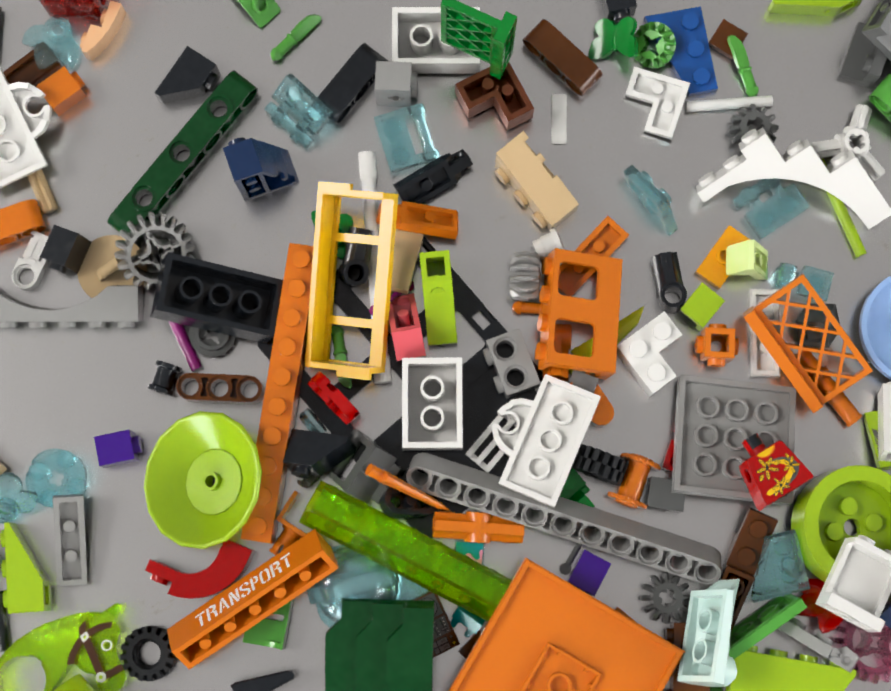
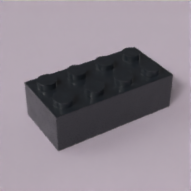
(217, 298)

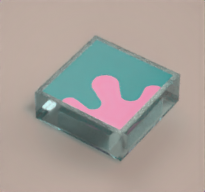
(471, 549)

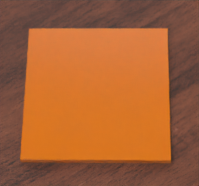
(563, 640)

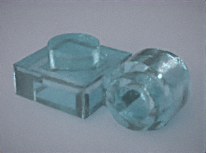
(818, 278)

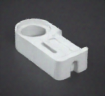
(32, 261)

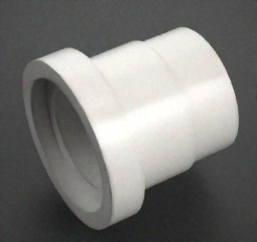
(547, 243)

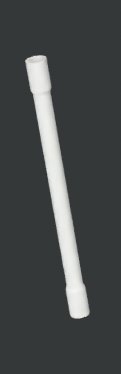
(368, 178)

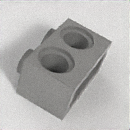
(519, 361)

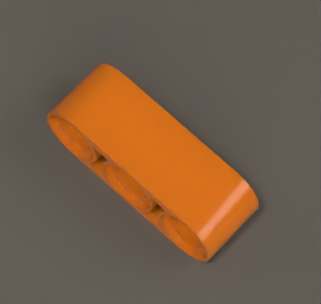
(19, 221)

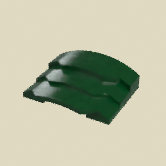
(381, 646)

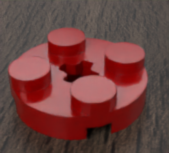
(333, 398)

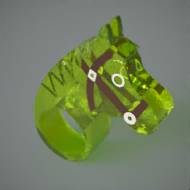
(79, 639)

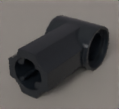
(356, 254)
(668, 279)

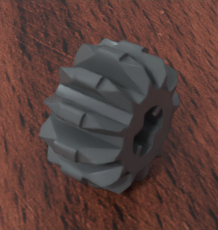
(746, 118)
(675, 594)

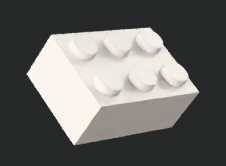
(418, 40)
(432, 404)

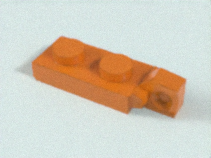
(425, 219)

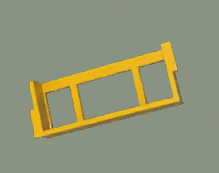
(323, 281)

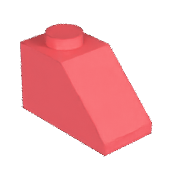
(406, 328)

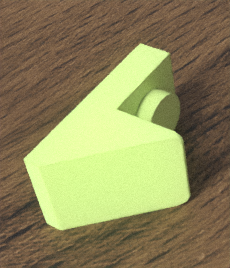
(747, 259)

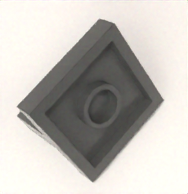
(864, 61)

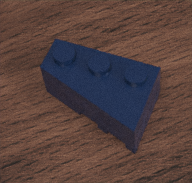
(259, 167)

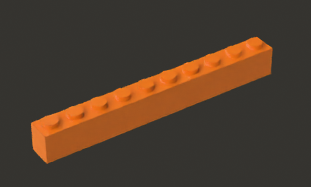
(281, 393)

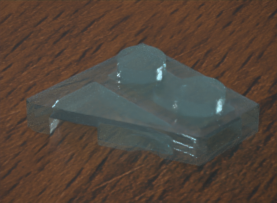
(653, 199)
(779, 568)

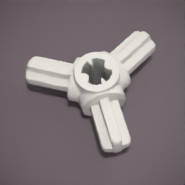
(858, 135)

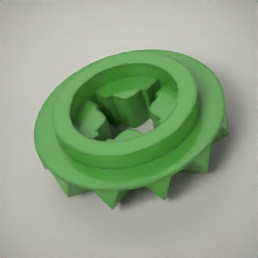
(665, 47)

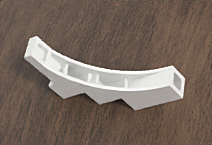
(762, 160)

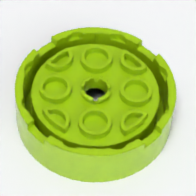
(829, 501)

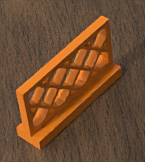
(786, 358)

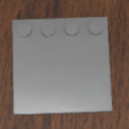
(713, 423)

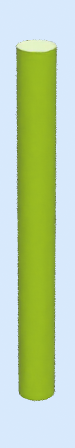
(847, 224)

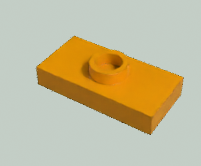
(714, 265)

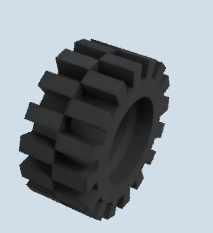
(600, 465)
(130, 654)

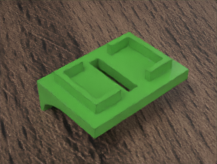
(269, 631)

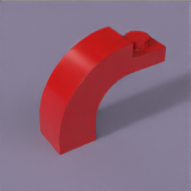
(222, 573)

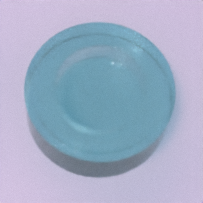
(311, 421)

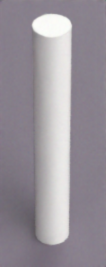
(728, 103)

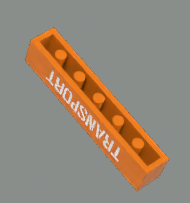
(252, 599)

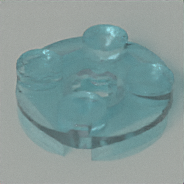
(64, 463)

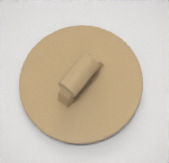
(101, 267)

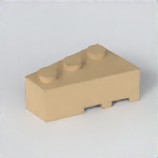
(534, 183)

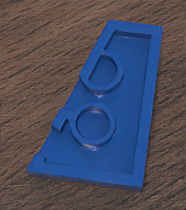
(692, 55)

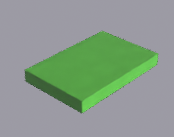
(764, 622)

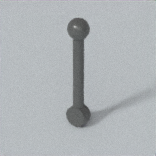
(565, 568)

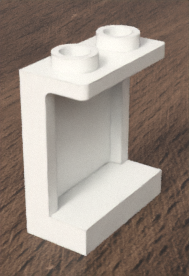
(858, 583)

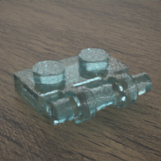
(303, 106)
(775, 211)

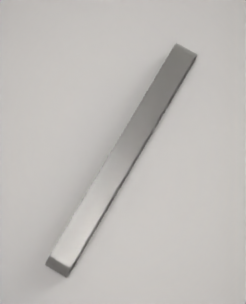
(574, 529)

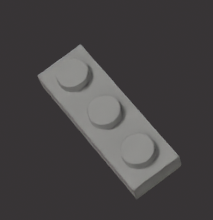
(70, 540)

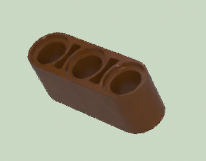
(562, 57)
(206, 388)

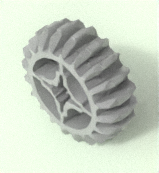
(142, 255)

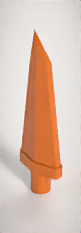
(390, 480)

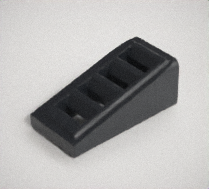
(266, 682)

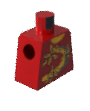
(771, 471)

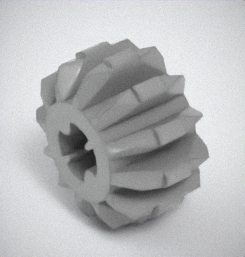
(524, 276)

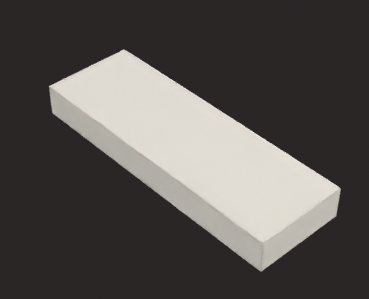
(760, 360)

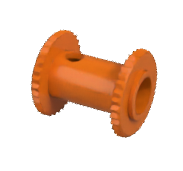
(634, 481)

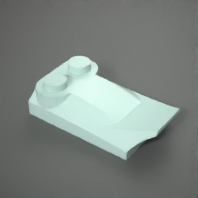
(708, 636)

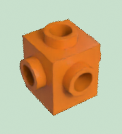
(724, 338)

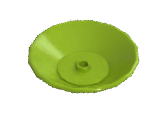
(182, 475)

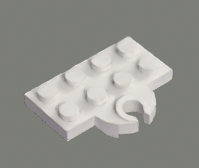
(19, 130)
(544, 439)

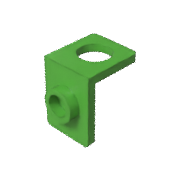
(260, 10)

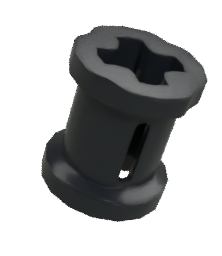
(164, 378)

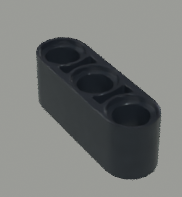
(351, 82)

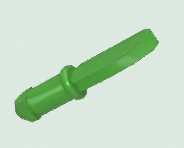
(295, 35)
(742, 63)
(340, 351)

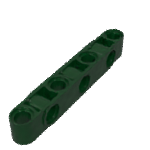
(198, 137)

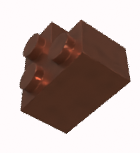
(505, 94)

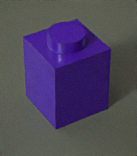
(118, 448)
(588, 572)

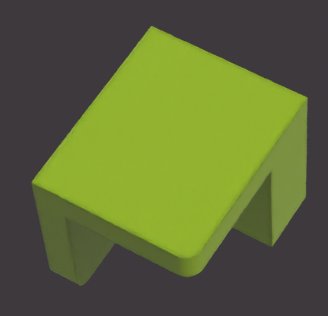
(702, 305)

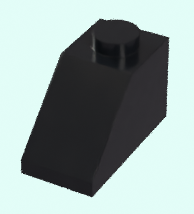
(188, 78)
(316, 452)

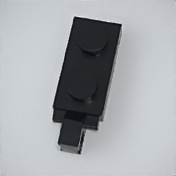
(433, 178)

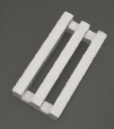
(479, 460)

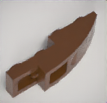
(745, 553)

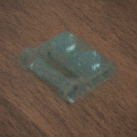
(397, 141)

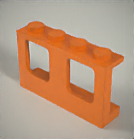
(600, 313)

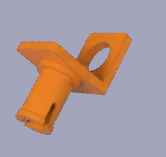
(290, 532)

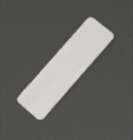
(558, 118)

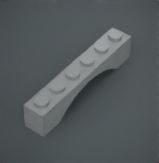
(113, 304)

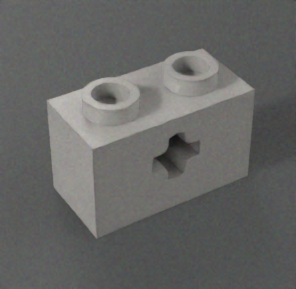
(395, 83)

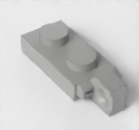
(820, 644)

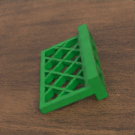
(479, 34)

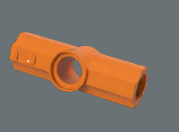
(476, 527)

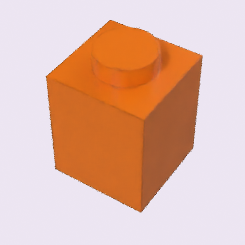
(62, 90)

